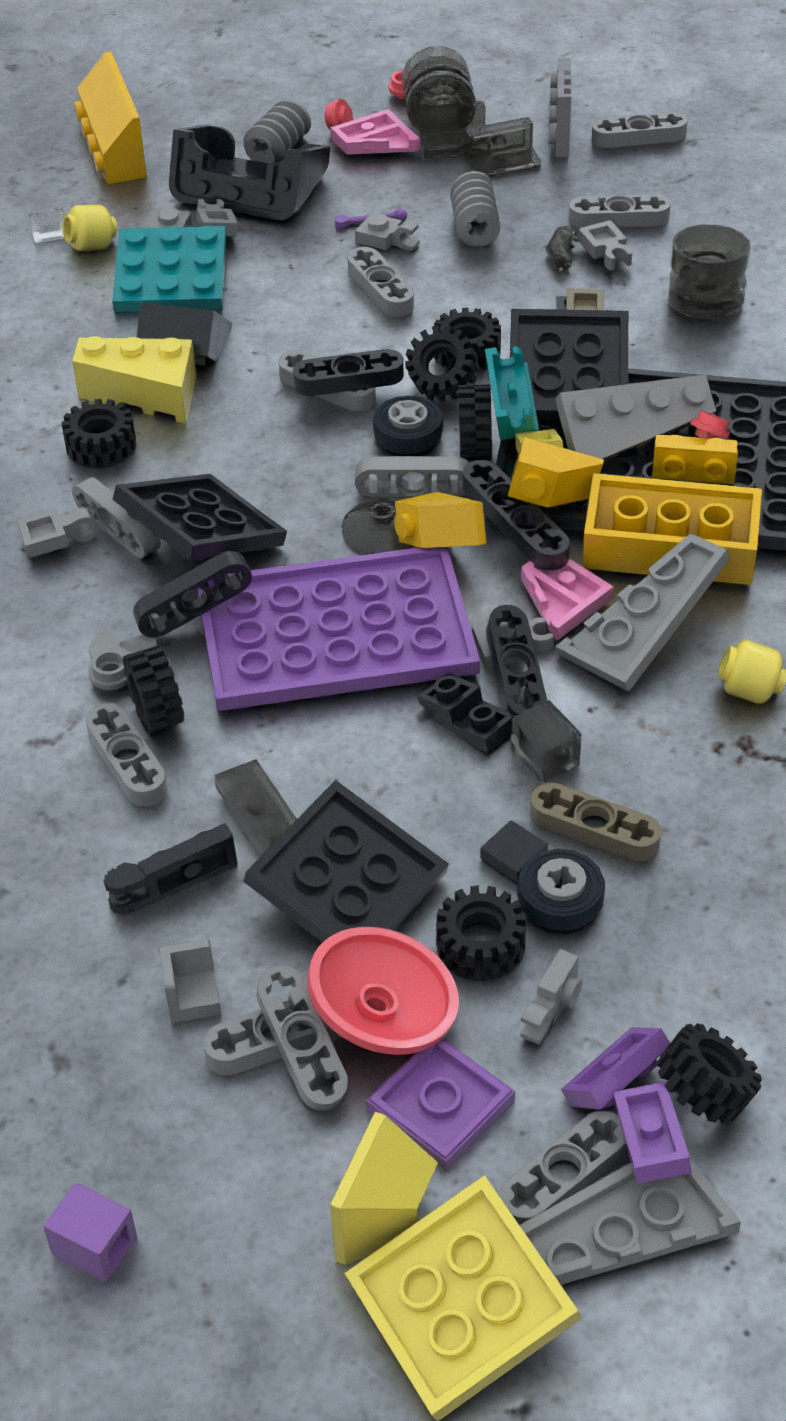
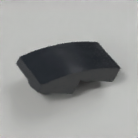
(462, 710)

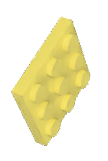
(462, 1297)

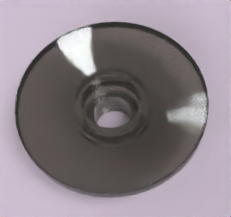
(371, 527)

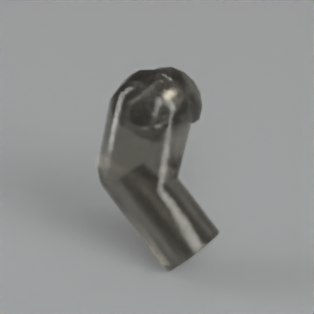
(557, 247)

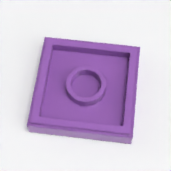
(442, 1101)

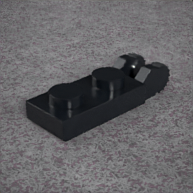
(171, 870)

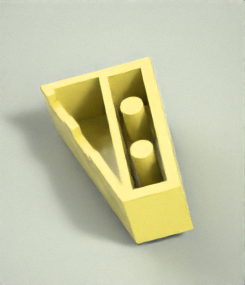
(137, 372)

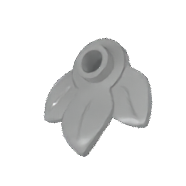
(107, 655)

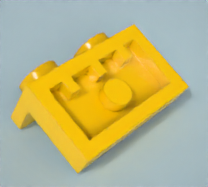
(695, 459)

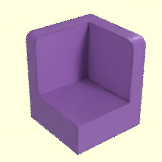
(90, 1231)

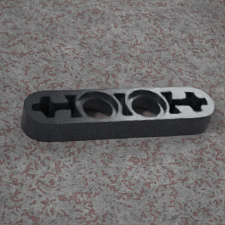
(507, 517)

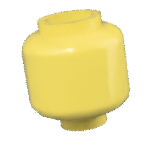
(89, 227)
(752, 671)

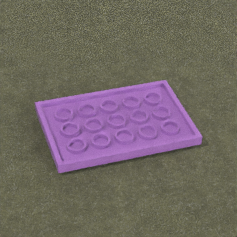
(339, 628)

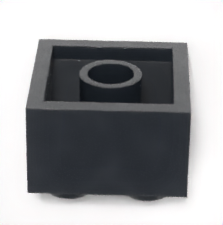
(204, 327)

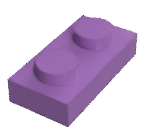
(616, 1067)
(652, 1133)

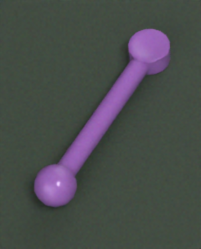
(343, 221)

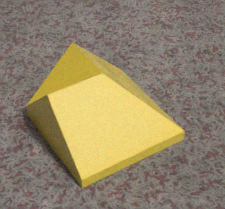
(379, 1191)

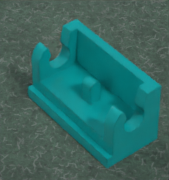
(511, 393)

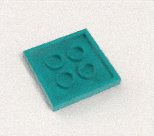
(170, 267)

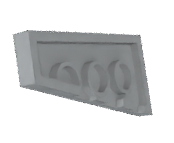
(560, 107)
(630, 415)
(639, 624)
(628, 1223)

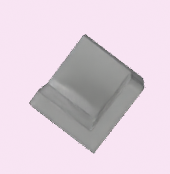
(190, 980)

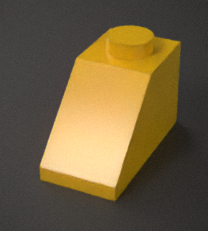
(552, 474)
(440, 521)

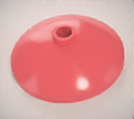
(382, 990)

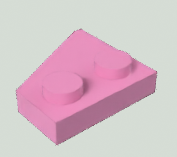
(375, 134)
(565, 595)

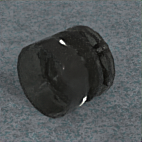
(435, 78)
(708, 271)

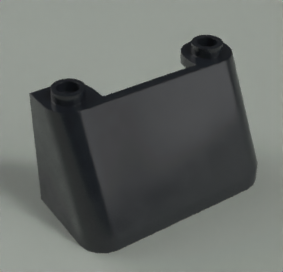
(207, 170)

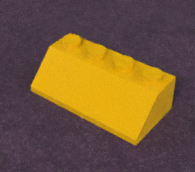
(110, 123)
(642, 519)

